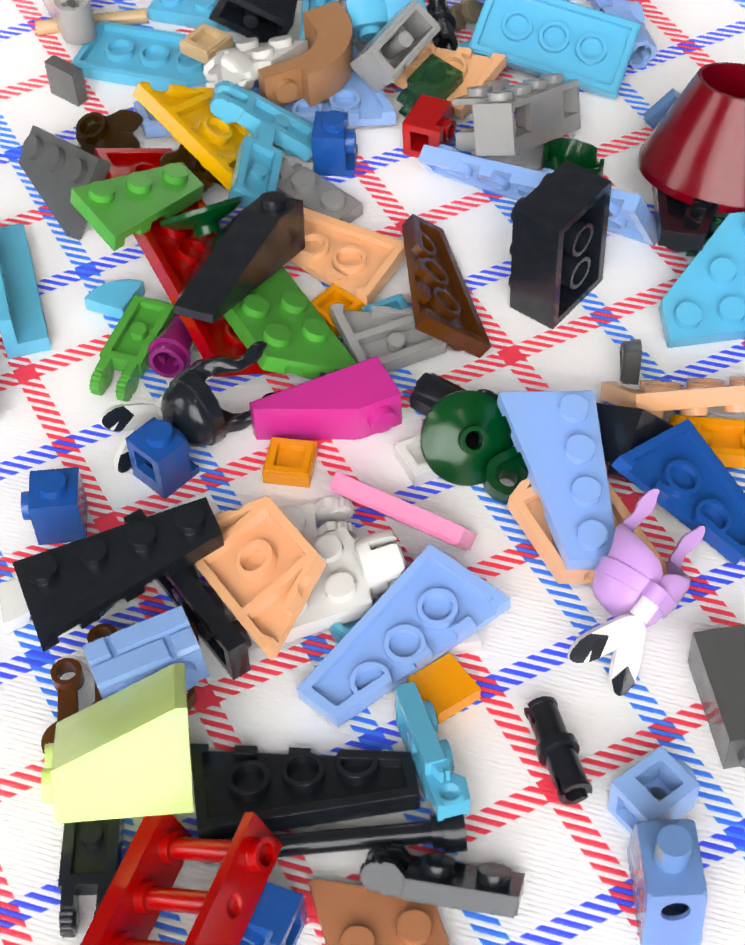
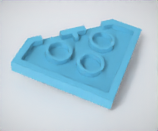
(710, 293)

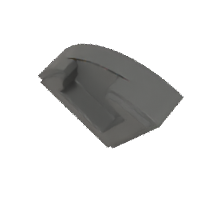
(630, 361)

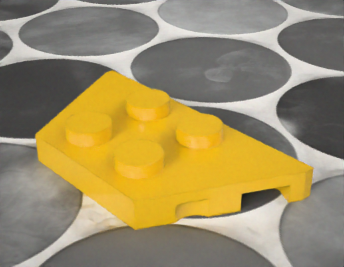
(189, 120)

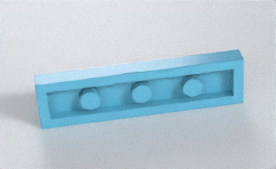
(21, 309)

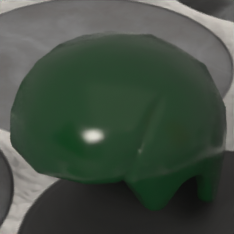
(573, 150)

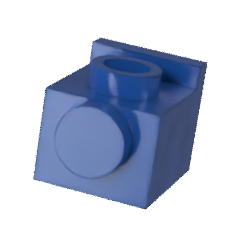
(333, 144)
(160, 457)
(276, 918)

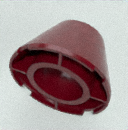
(702, 141)

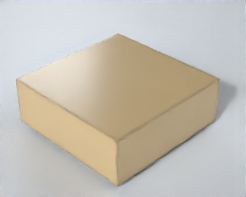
(205, 43)

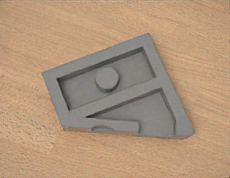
(384, 334)

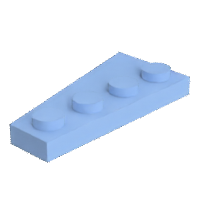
(566, 468)
(408, 628)

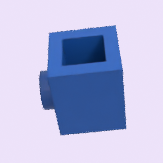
(56, 505)

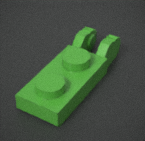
(129, 345)

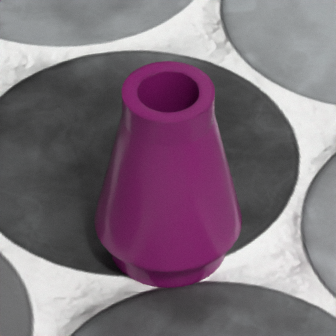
(171, 350)

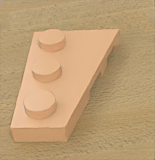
(475, 70)

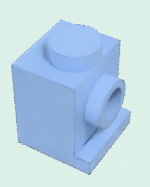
(659, 777)

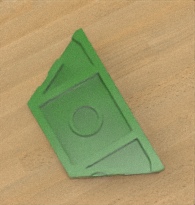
(291, 327)

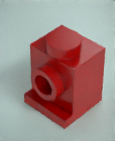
(428, 124)

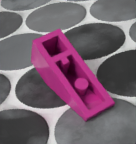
(331, 407)

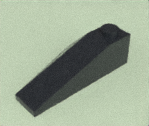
(243, 256)

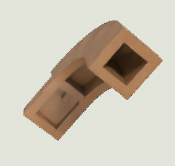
(320, 69)

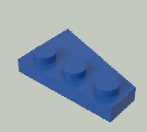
(691, 486)

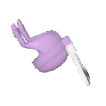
(636, 593)

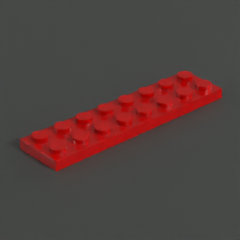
(174, 257)

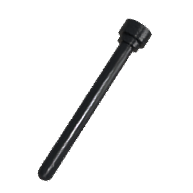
(443, 834)

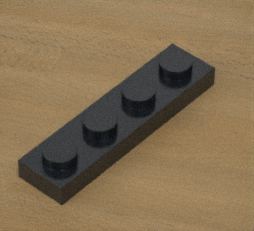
(205, 609)

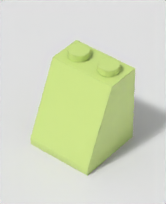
(123, 754)

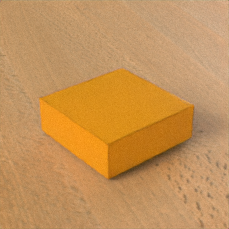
(333, 295)
(290, 462)
(446, 686)

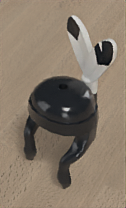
(186, 406)

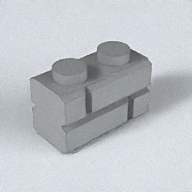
(395, 46)

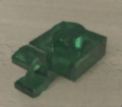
(431, 78)

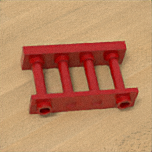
(150, 870)

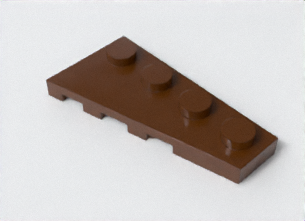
(438, 290)

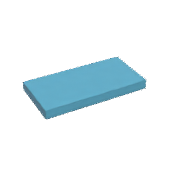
(558, 39)
(138, 54)

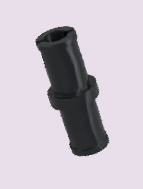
(558, 750)

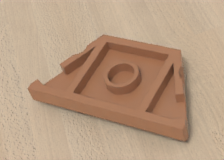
(360, 917)

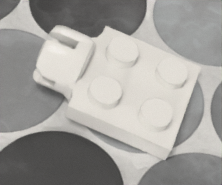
(248, 56)
(350, 581)

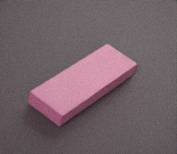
(403, 511)

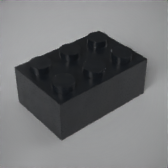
(558, 243)

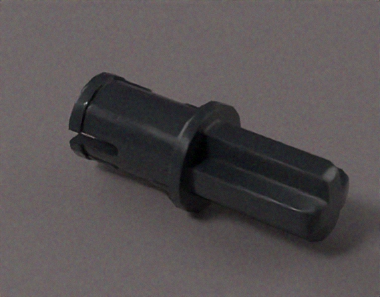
(440, 12)

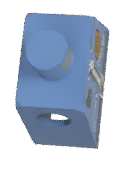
(665, 871)

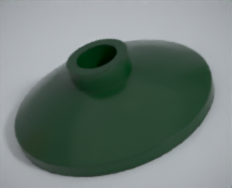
(204, 219)
(446, 430)

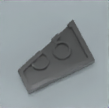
(57, 167)

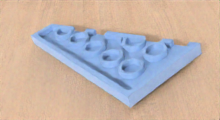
(627, 211)

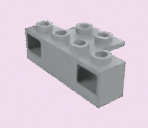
(543, 111)

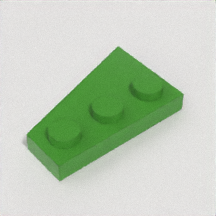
(135, 200)

